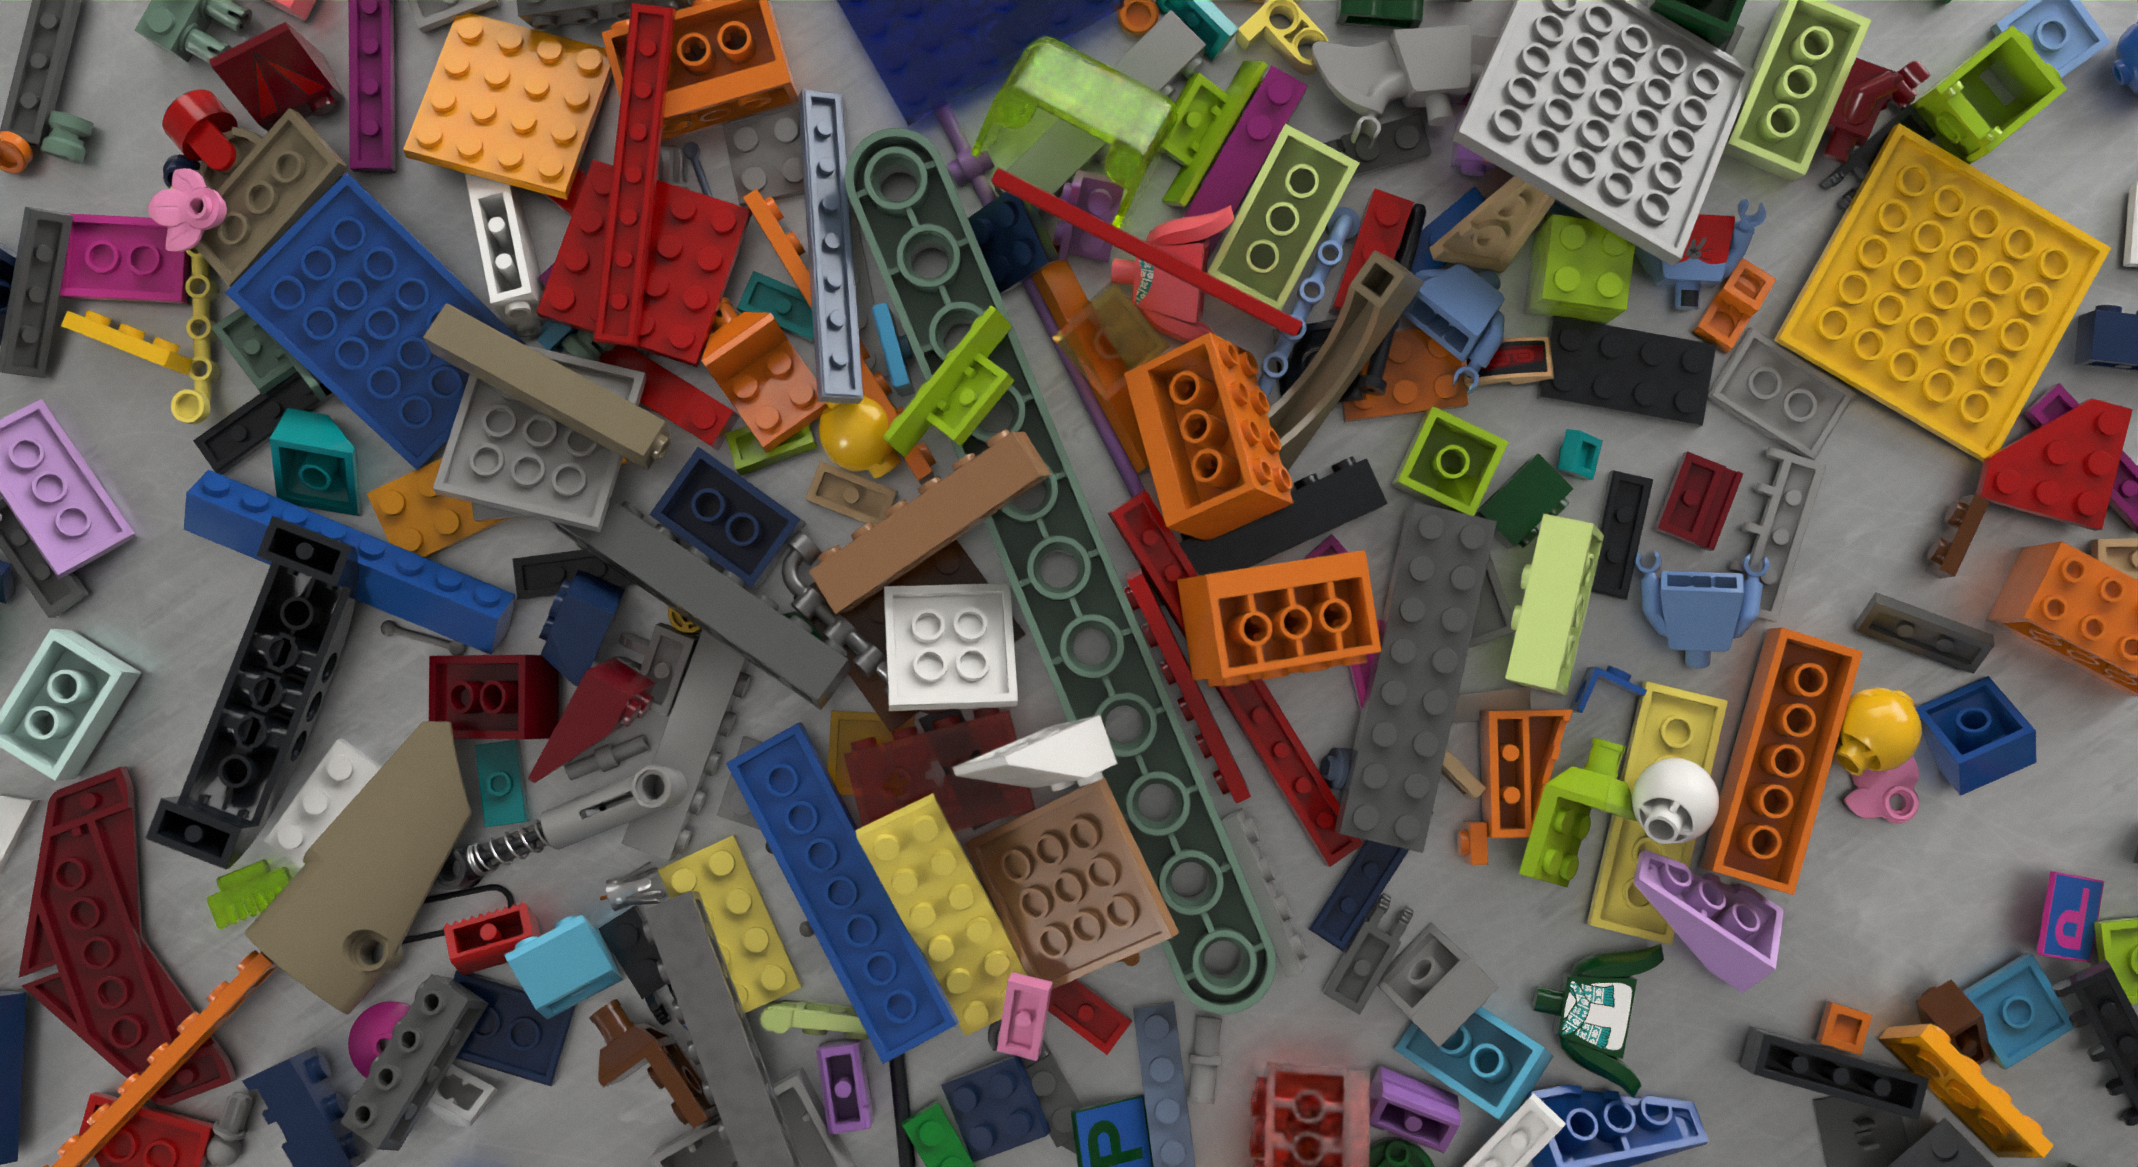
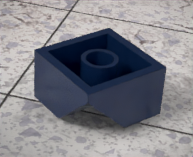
(579, 623)

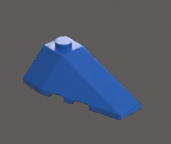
(1616, 1128)

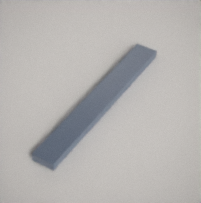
(830, 248)

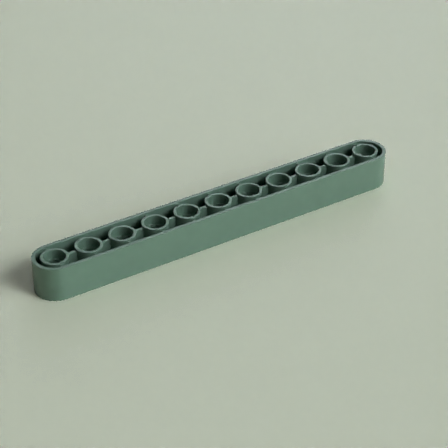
(1096, 596)

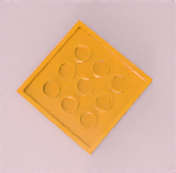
(510, 105)

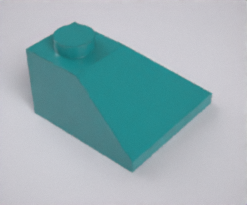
(314, 463)

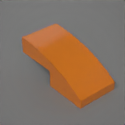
(1734, 305)

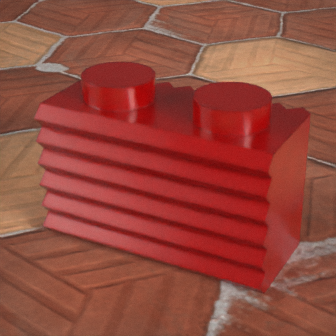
(486, 939)

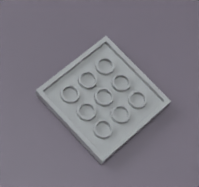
(528, 462)

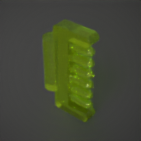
(241, 885)

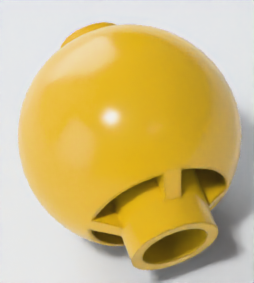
(855, 435)
(1878, 731)

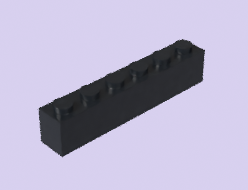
(1315, 510)

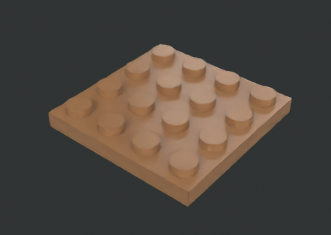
(1072, 886)

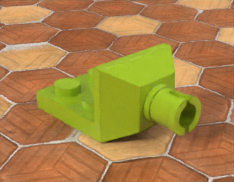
(1565, 811)

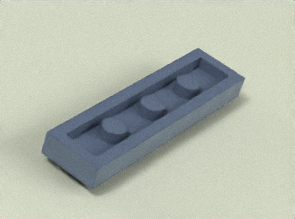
(1164, 1085)

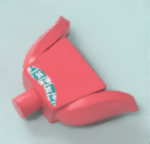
(1163, 299)

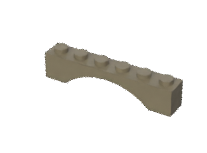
(1369, 312)

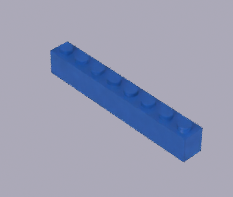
(387, 574)

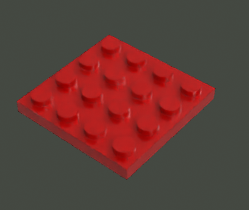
(686, 273)

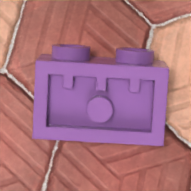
(1096, 196)

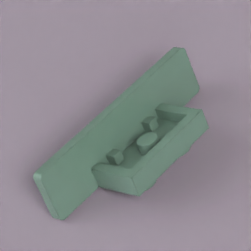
(260, 354)

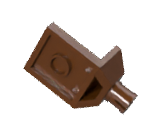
(634, 1046)

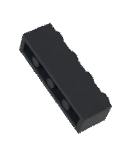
(1834, 1073)

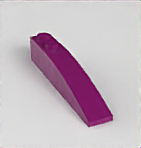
(1248, 146)

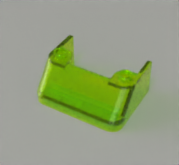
(1093, 99)

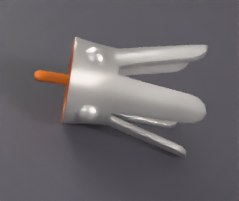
(627, 889)

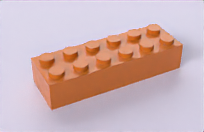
(1781, 759)

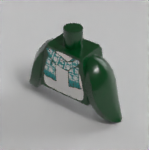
(1596, 1011)

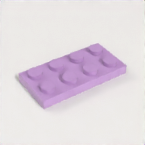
(56, 492)

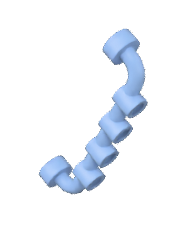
(1340, 229)

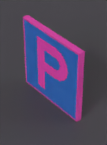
(2069, 917)

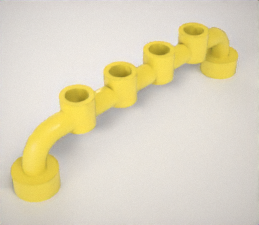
(194, 405)

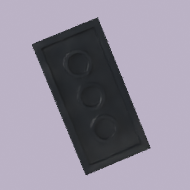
(1628, 371)

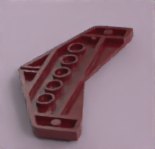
(91, 928)

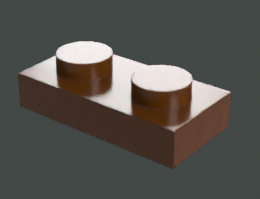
(1950, 549)

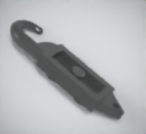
(1051, 1089)

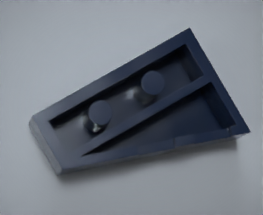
(308, 1112)

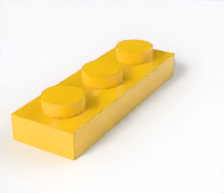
(128, 339)

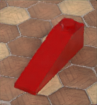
(676, 398)

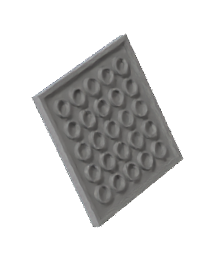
(1608, 114)

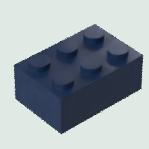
(727, 518)

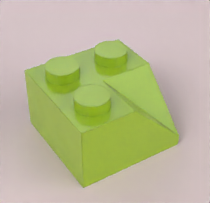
(1449, 462)

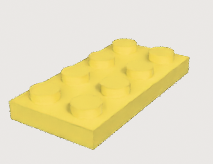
(739, 920)

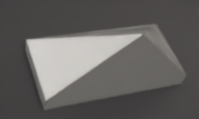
(461, 1097)

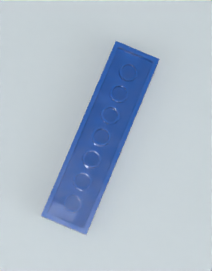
(841, 893)

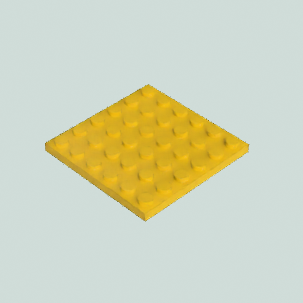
(1942, 293)

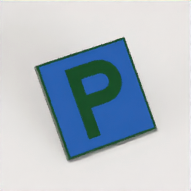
(1113, 1134)

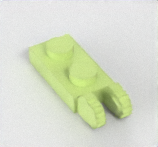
(813, 1018)

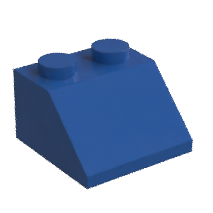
(1977, 735)

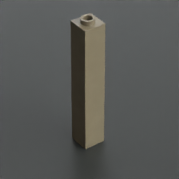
(548, 387)

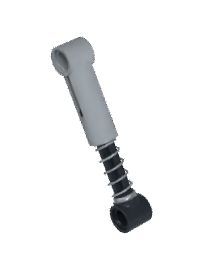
(567, 824)

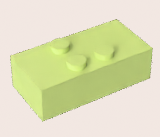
(1795, 85)
(1283, 217)
(1554, 604)

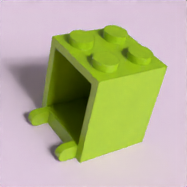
(1968, 113)
(1578, 271)

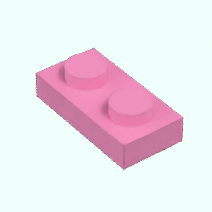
(1024, 1016)

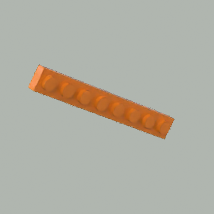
(874, 385)
(166, 1061)

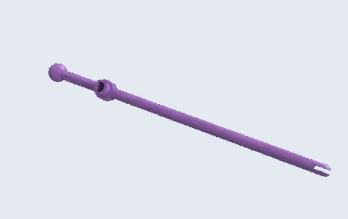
(971, 168)

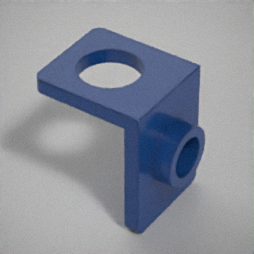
(1611, 676)

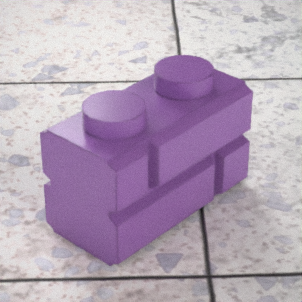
(844, 1086)
(1413, 1110)

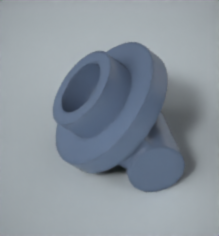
(1335, 767)

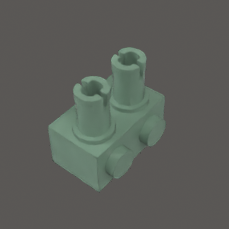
(183, 24)

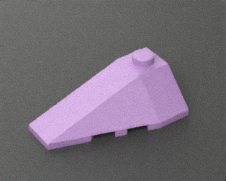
(1725, 926)

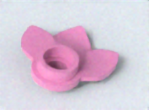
(182, 210)
(1876, 789)

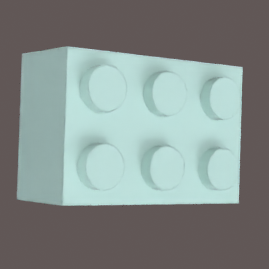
(64, 704)

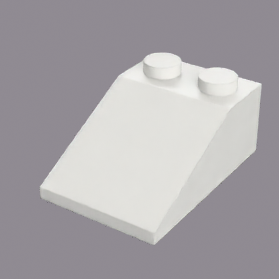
(1047, 757)

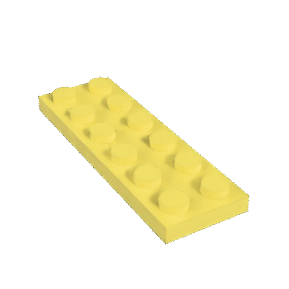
(1664, 727)
(944, 908)

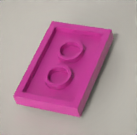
(123, 261)

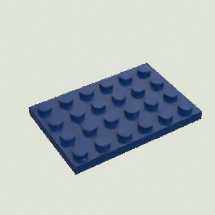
(352, 306)

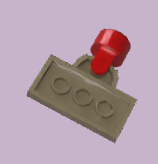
(260, 178)

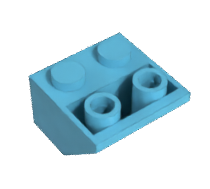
(563, 965)

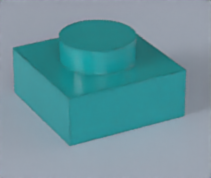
(1579, 454)

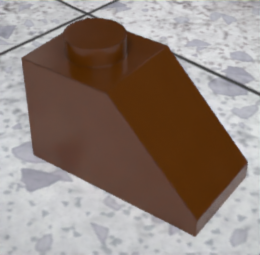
(1958, 1017)

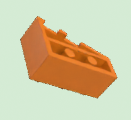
(1516, 764)

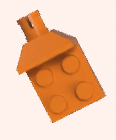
(761, 375)

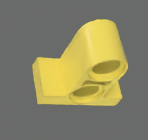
(1283, 41)

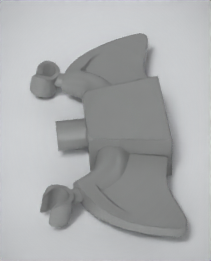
(1418, 65)

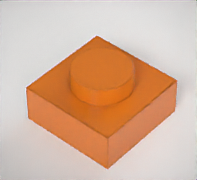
(1473, 842)
(1844, 1028)

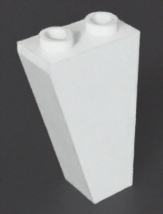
(507, 254)

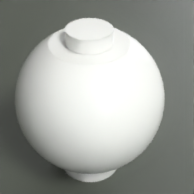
(1675, 801)

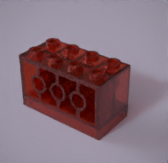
(962, 799)
(1310, 1117)

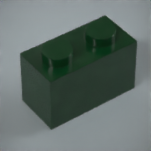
(1523, 500)

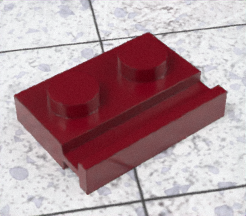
(1698, 501)

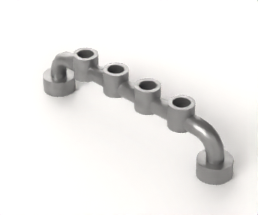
(811, 604)

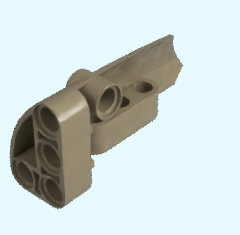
(369, 873)

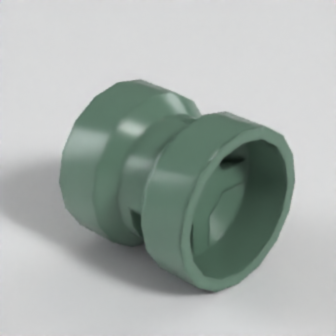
(67, 137)
(583, 346)

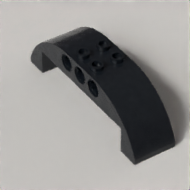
(266, 698)

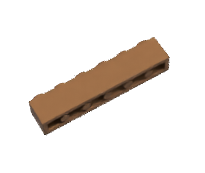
(929, 521)

